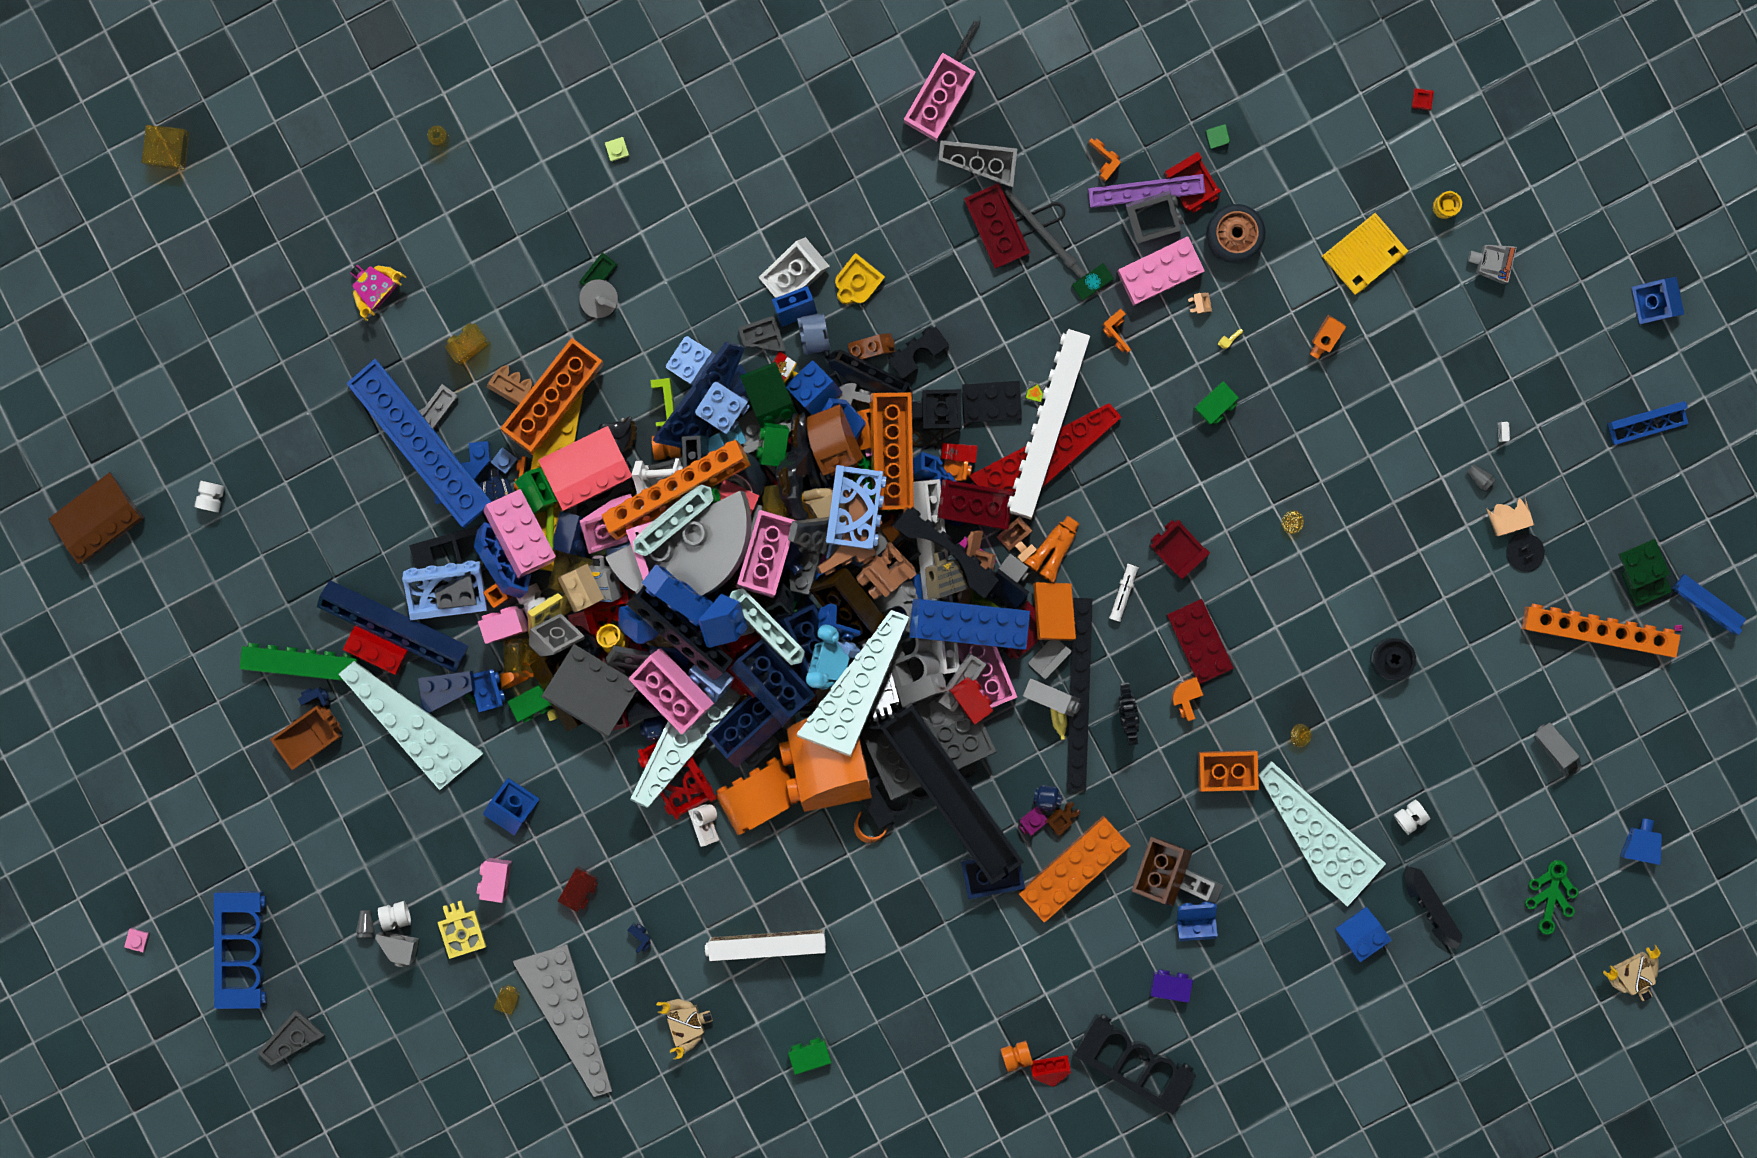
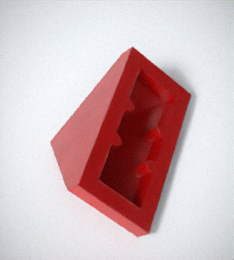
(1051, 1070)

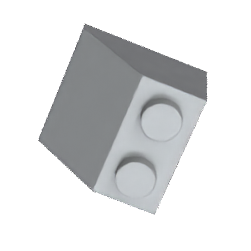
(553, 636)
(398, 947)

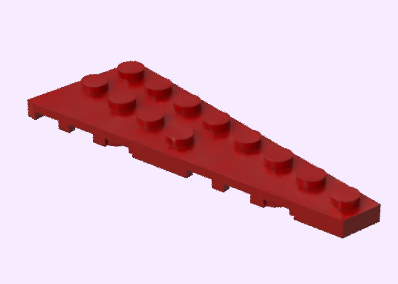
(1070, 443)

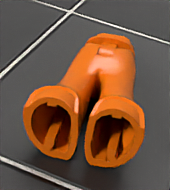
(1059, 539)

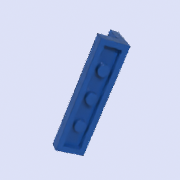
(1680, 406)
(1709, 604)

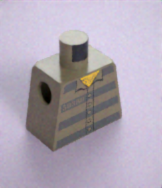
(944, 577)

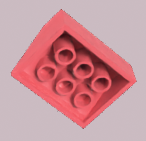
(585, 468)

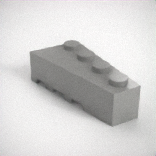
(984, 160)

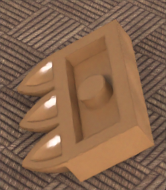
(509, 386)

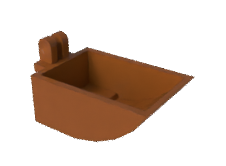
(832, 440)
(307, 736)

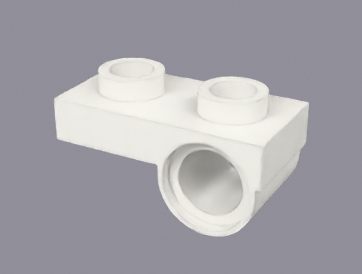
(702, 820)

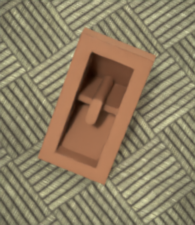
(1017, 531)

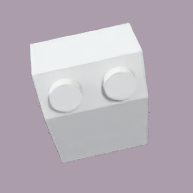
(794, 269)

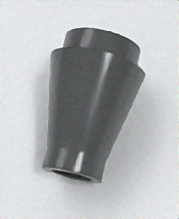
(1481, 477)
(365, 925)

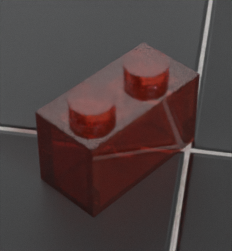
(577, 889)

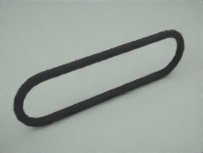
(1040, 209)

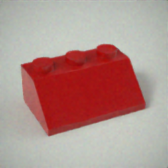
(376, 650)

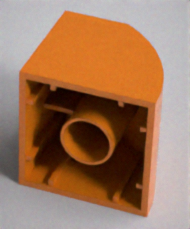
(823, 775)

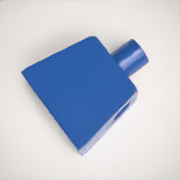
(1643, 844)

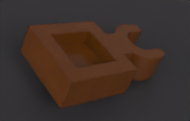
(1060, 819)

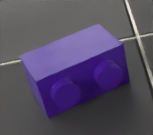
(1171, 986)

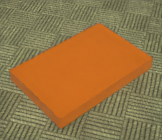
(1054, 611)

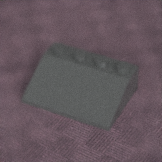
(590, 690)

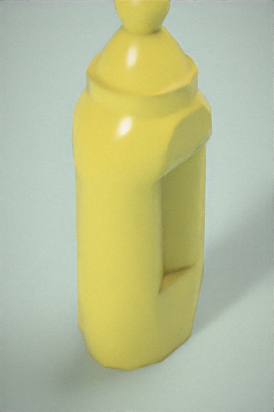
(1059, 722)

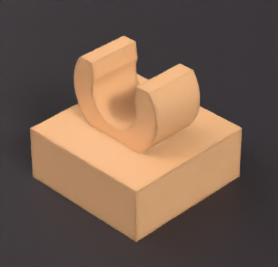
(1202, 303)
(1025, 552)

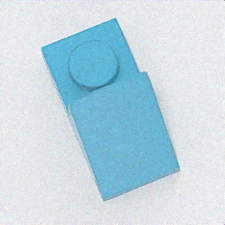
(720, 439)

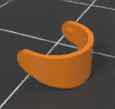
(508, 680)
(861, 836)

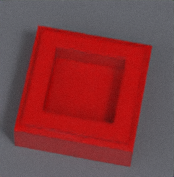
(1422, 99)

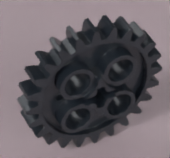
(1129, 717)

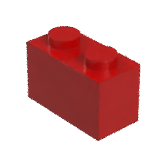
(971, 700)

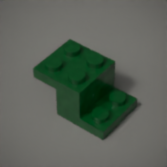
(1645, 572)

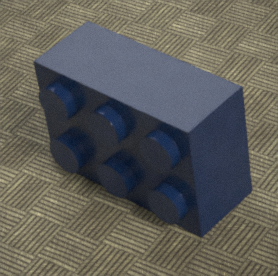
(979, 886)

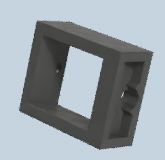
(1139, 236)

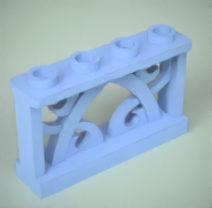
(842, 483)
(435, 574)

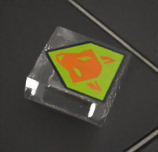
(1034, 392)

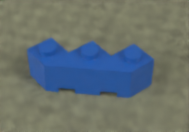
(479, 459)
(930, 468)
(497, 563)
(676, 594)

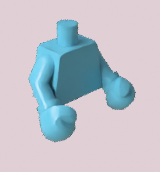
(827, 660)

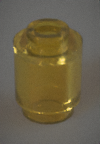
(442, 140)

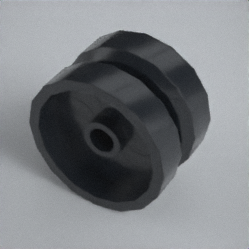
(1403, 664)

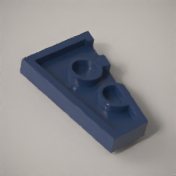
(443, 689)

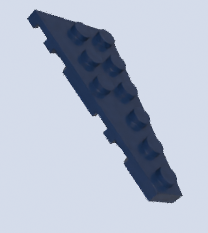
(684, 419)

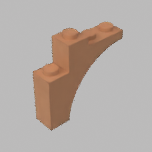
(844, 554)

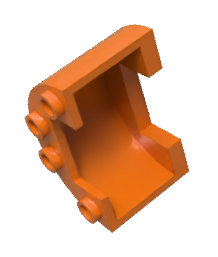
(756, 797)

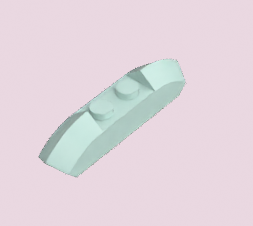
(672, 520)
(768, 628)

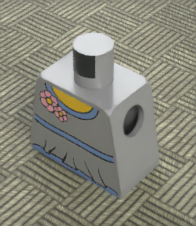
(605, 579)

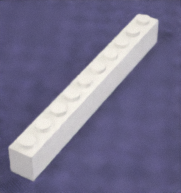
(1049, 424)
(927, 503)

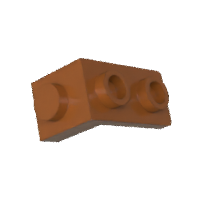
(872, 346)

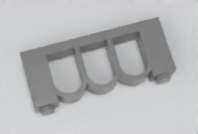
(932, 682)

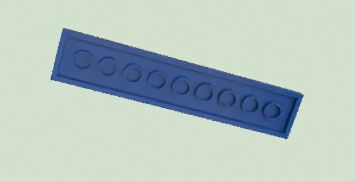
(419, 443)

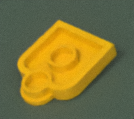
(857, 281)

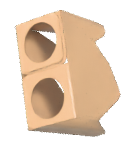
(1508, 520)

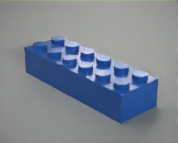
(969, 624)

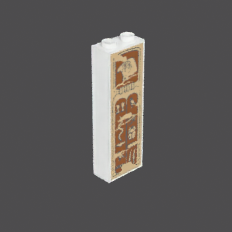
(766, 945)

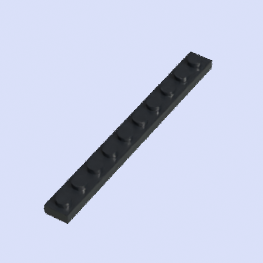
(1080, 689)

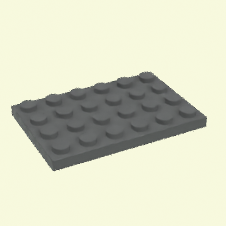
(962, 741)

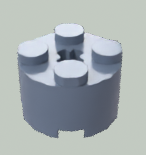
(814, 334)

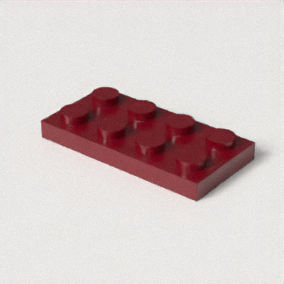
(996, 225)
(974, 504)
(1200, 641)

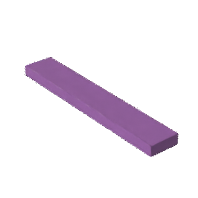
(1135, 191)

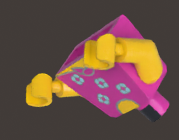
(373, 287)

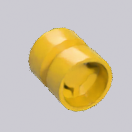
(1447, 205)
(611, 636)

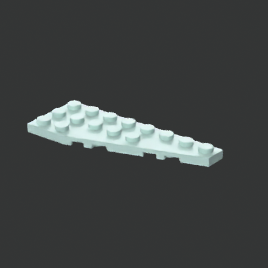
(1329, 847)

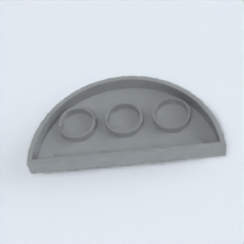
(701, 552)

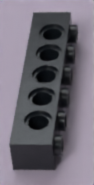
(679, 633)

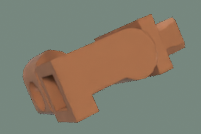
(885, 578)

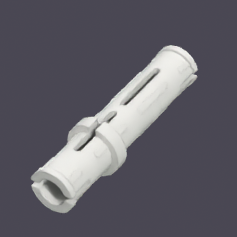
(1117, 614)

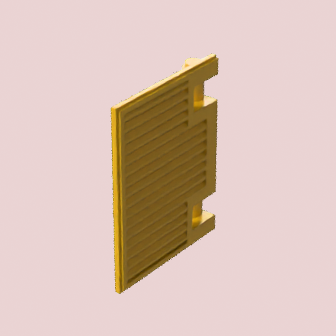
(1365, 253)

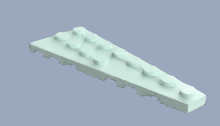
(846, 707)
(425, 739)
(676, 749)

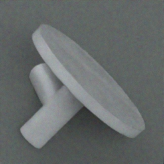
(598, 298)

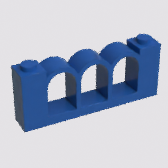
(237, 997)

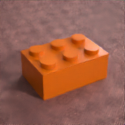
(1228, 770)

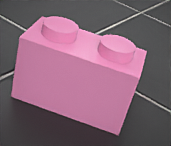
(595, 530)

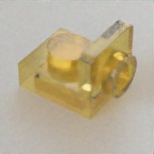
(507, 999)

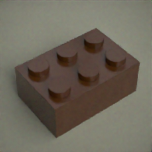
(1162, 871)

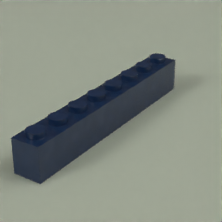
(392, 626)

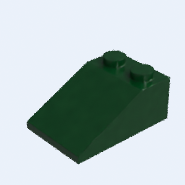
(768, 395)

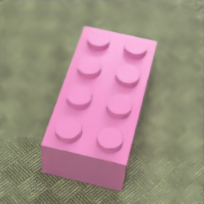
(939, 97)
(1160, 271)
(519, 533)
(765, 554)
(504, 625)
(994, 677)
(671, 691)

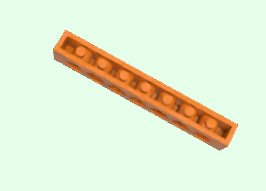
(664, 488)
(1669, 639)

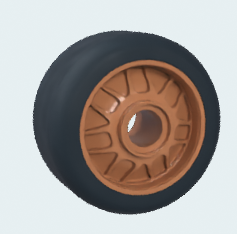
(1227, 246)

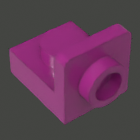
(1032, 821)

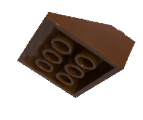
(95, 519)

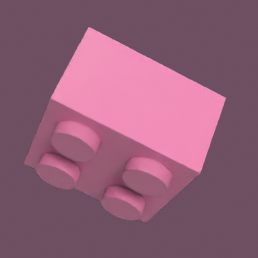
(494, 880)

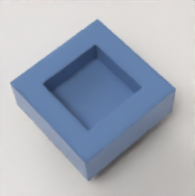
(504, 460)

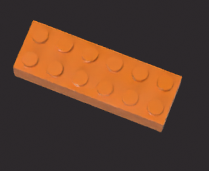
(552, 396)
(892, 448)
(1073, 869)

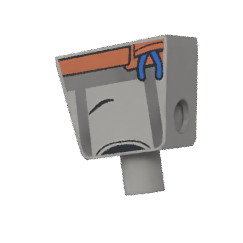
(1494, 262)

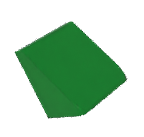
(1218, 136)

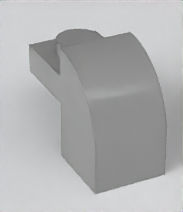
(850, 394)

